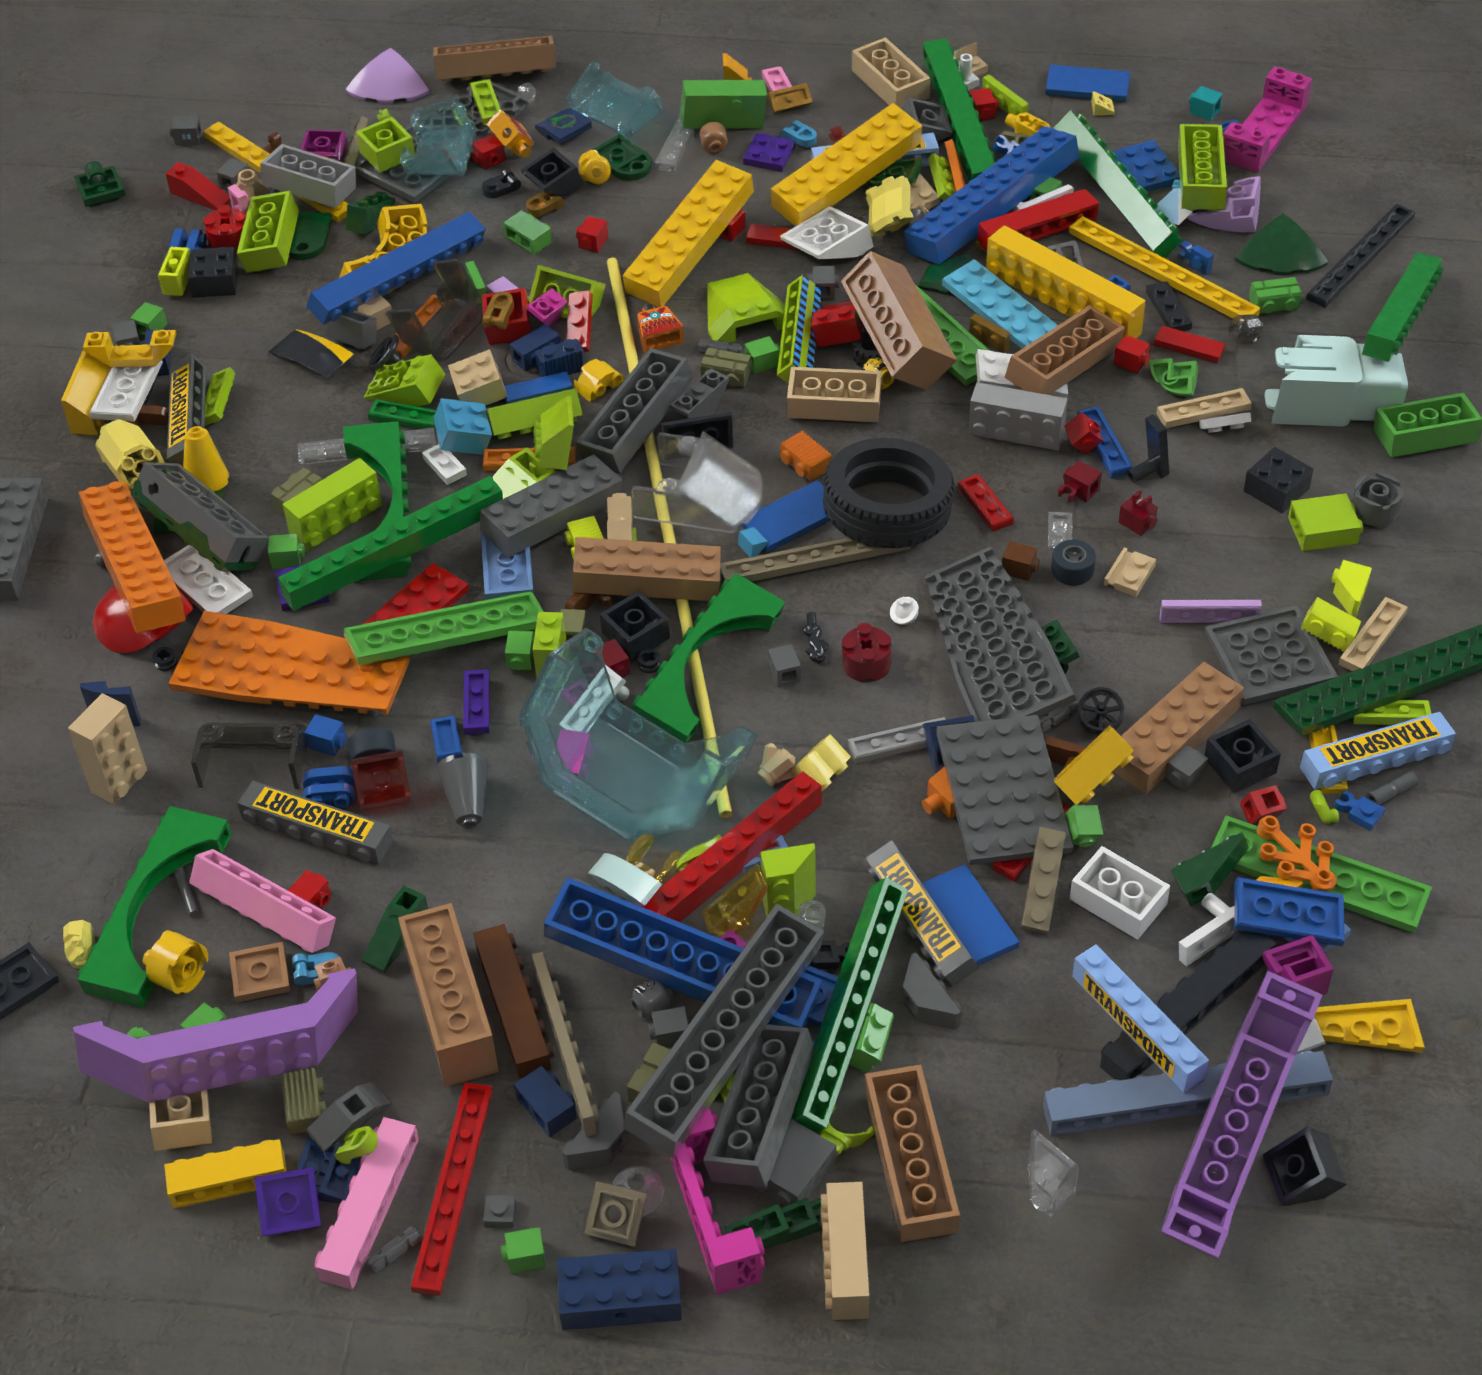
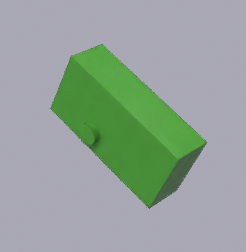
(723, 101)
(1427, 424)

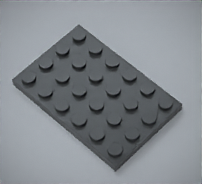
(1001, 787)

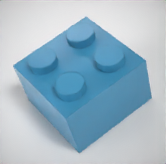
(462, 426)

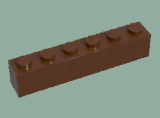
(512, 1001)

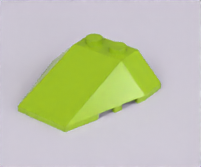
(740, 302)

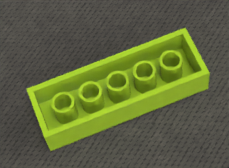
(1202, 167)

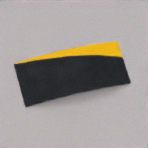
(312, 351)

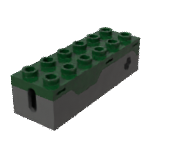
(199, 516)

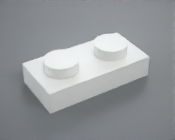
(1215, 424)
(444, 464)

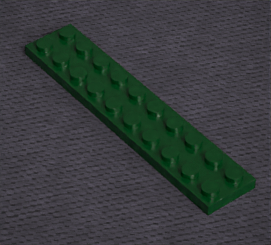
(1383, 682)

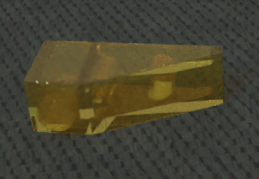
(736, 905)

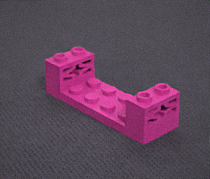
(1282, 104)
(733, 1258)

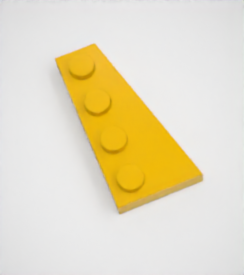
(1372, 1025)

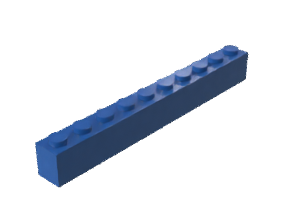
(395, 268)

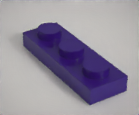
(476, 702)

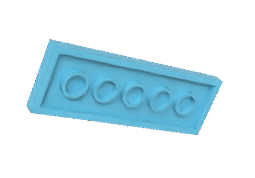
(998, 303)

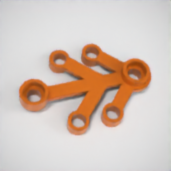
(1319, 877)

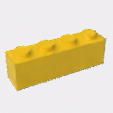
(222, 1173)

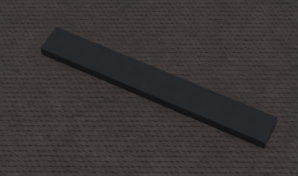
(1360, 256)

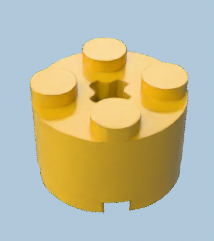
(175, 962)

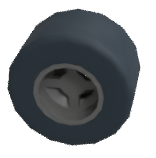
(1073, 562)
(371, 742)

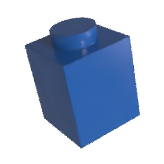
(325, 735)

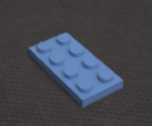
(505, 575)

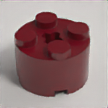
(866, 653)

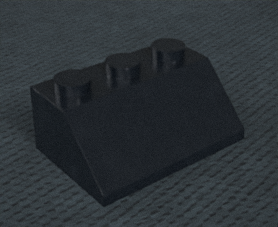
(717, 426)

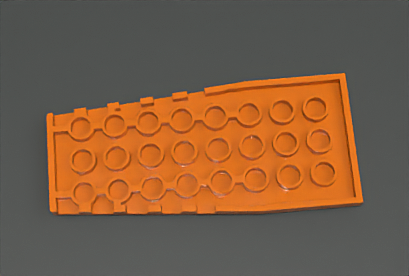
(281, 662)

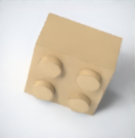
(478, 379)
(181, 1121)

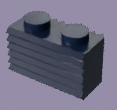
(560, 358)

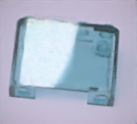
(443, 141)

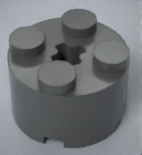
(1377, 499)

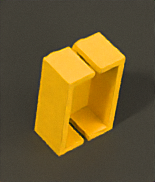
(1094, 766)

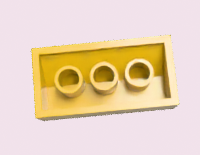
(81, 394)

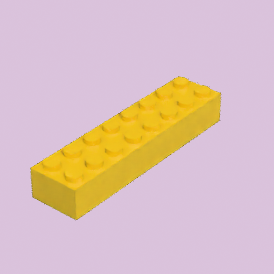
(846, 165)
(688, 233)
(1060, 281)

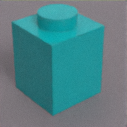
(1205, 103)

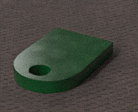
(625, 158)
(310, 234)

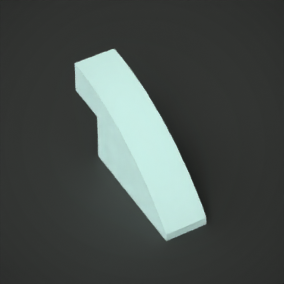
(624, 879)

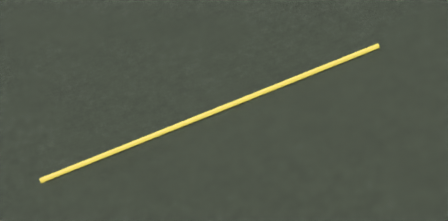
(667, 530)

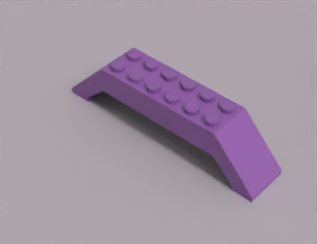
(222, 1050)
(1239, 1114)

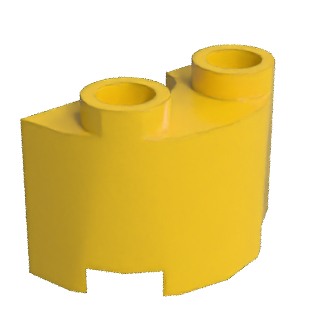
(596, 378)

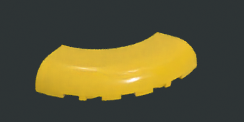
(396, 228)

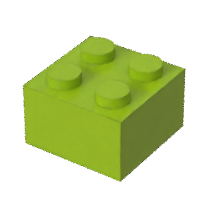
(384, 143)

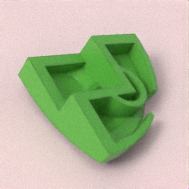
(1175, 377)

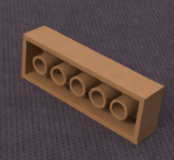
(494, 58)
(1064, 352)
(646, 567)
(1178, 720)
(911, 1153)

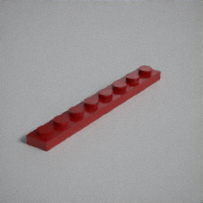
(451, 1190)

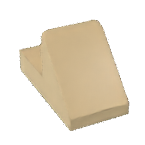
(978, 65)

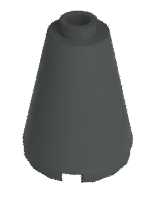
(465, 786)

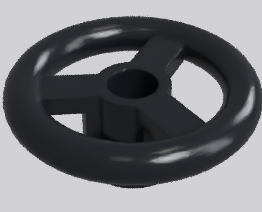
(385, 353)

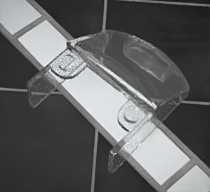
(714, 492)

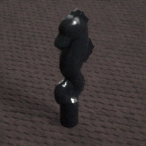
(817, 646)

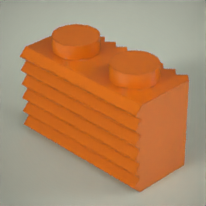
(805, 456)

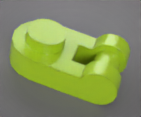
(357, 1143)

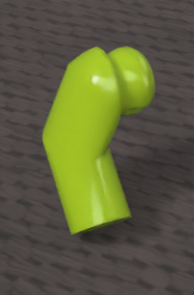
(1326, 815)

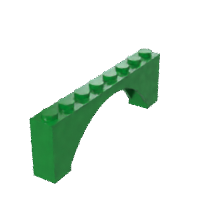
(382, 450)
(736, 608)
(112, 964)

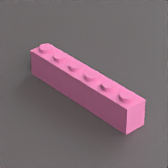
(262, 900)
(366, 1204)

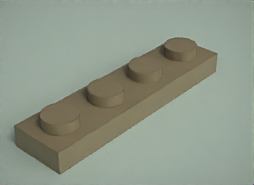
(1043, 880)

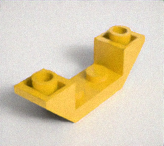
(101, 347)

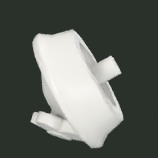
(904, 611)

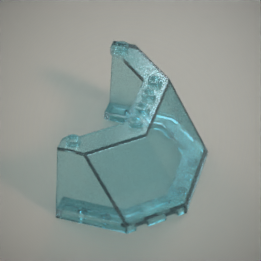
(631, 770)

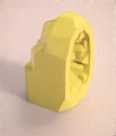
(78, 941)

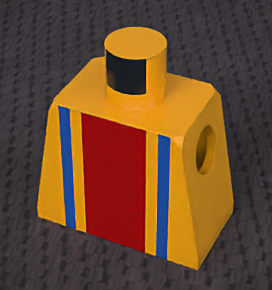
(518, 140)

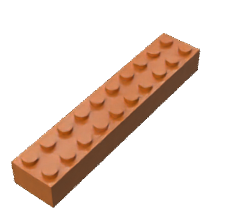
(131, 557)

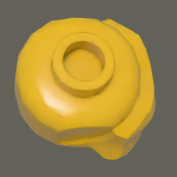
(594, 167)

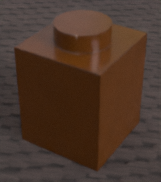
(1020, 560)

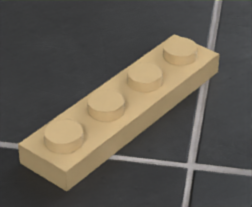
(1204, 408)
(1373, 635)

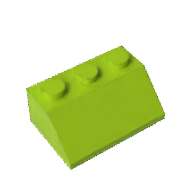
(564, 285)
(790, 877)

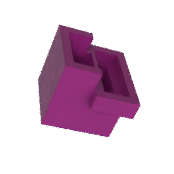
(1301, 963)

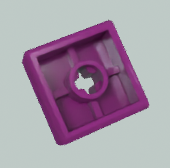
(325, 142)

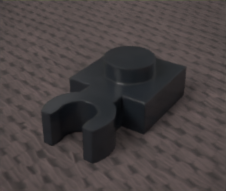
(829, 955)

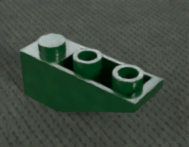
(364, 213)
(1209, 868)
(388, 939)

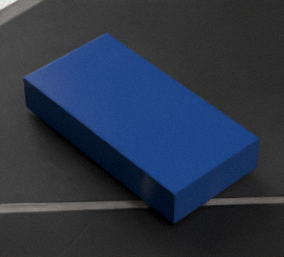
(446, 737)

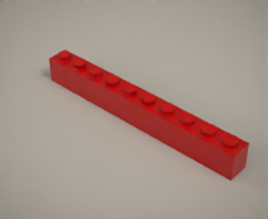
(736, 849)

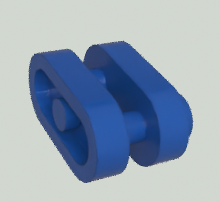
(193, 241)
(330, 786)

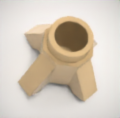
(250, 183)
(776, 765)

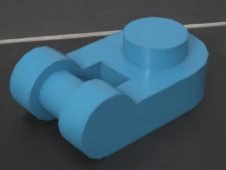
(800, 133)
(302, 962)

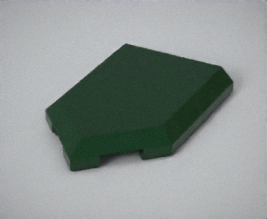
(908, 168)
(935, 273)

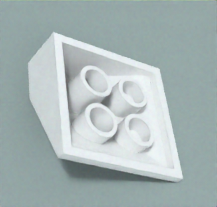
(830, 235)

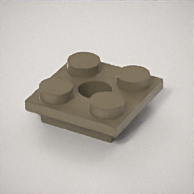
(632, 1208)

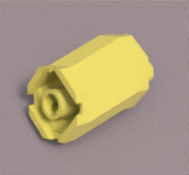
(889, 206)
(126, 450)

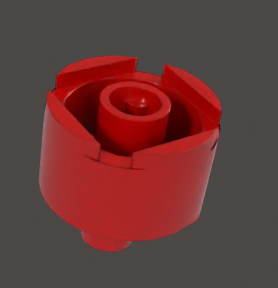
(224, 227)

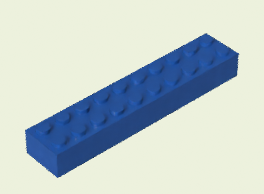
(991, 194)
(658, 947)

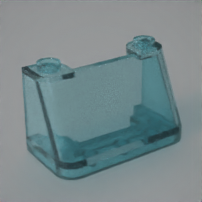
(613, 101)

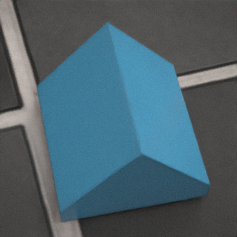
(751, 541)

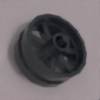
(1100, 710)

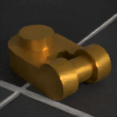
(543, 203)
(501, 304)

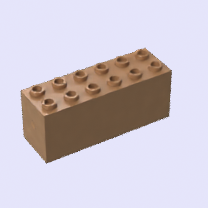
(898, 321)
(448, 995)

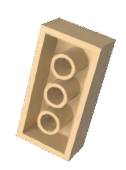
(890, 72)
(834, 394)
(108, 748)
(845, 1251)

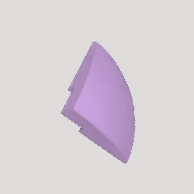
(387, 79)
(1240, 208)

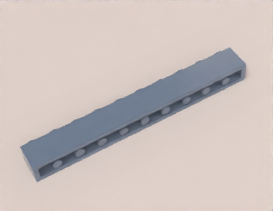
(1160, 1098)

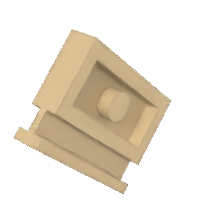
(1130, 572)

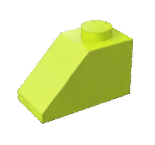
(1351, 585)

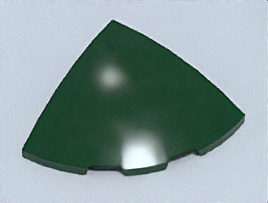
(1282, 248)

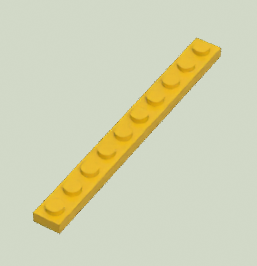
(254, 155)
(1162, 269)

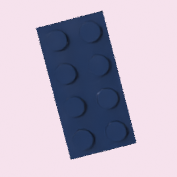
(619, 1289)

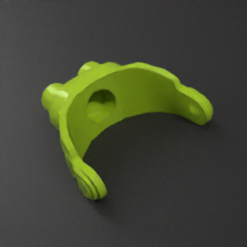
(844, 1140)

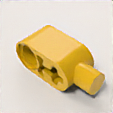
(1025, 123)

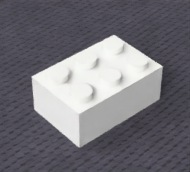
(1119, 892)

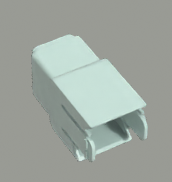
(1333, 383)

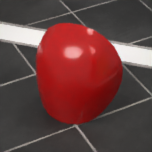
(115, 628)

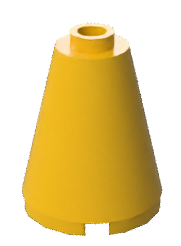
(203, 459)

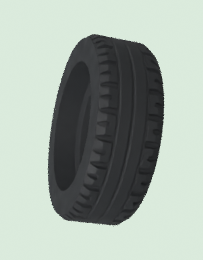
(883, 523)

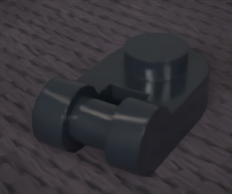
(501, 184)

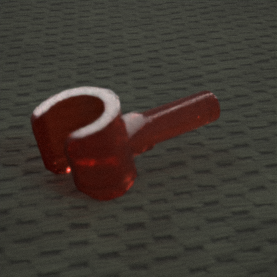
(837, 132)

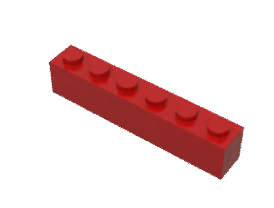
(1043, 218)

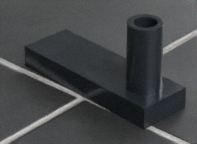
(1157, 451)

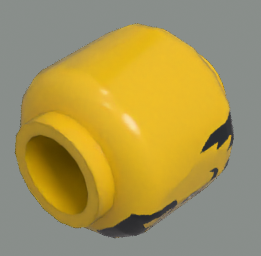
(878, 364)

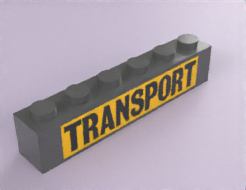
(185, 403)
(315, 822)
(924, 916)

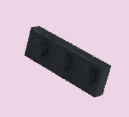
(1168, 306)

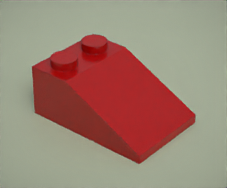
(836, 324)

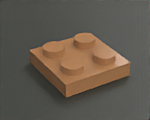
(259, 972)

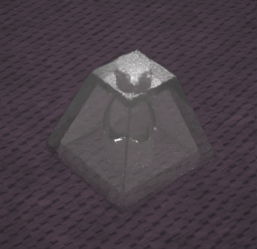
(1050, 1175)

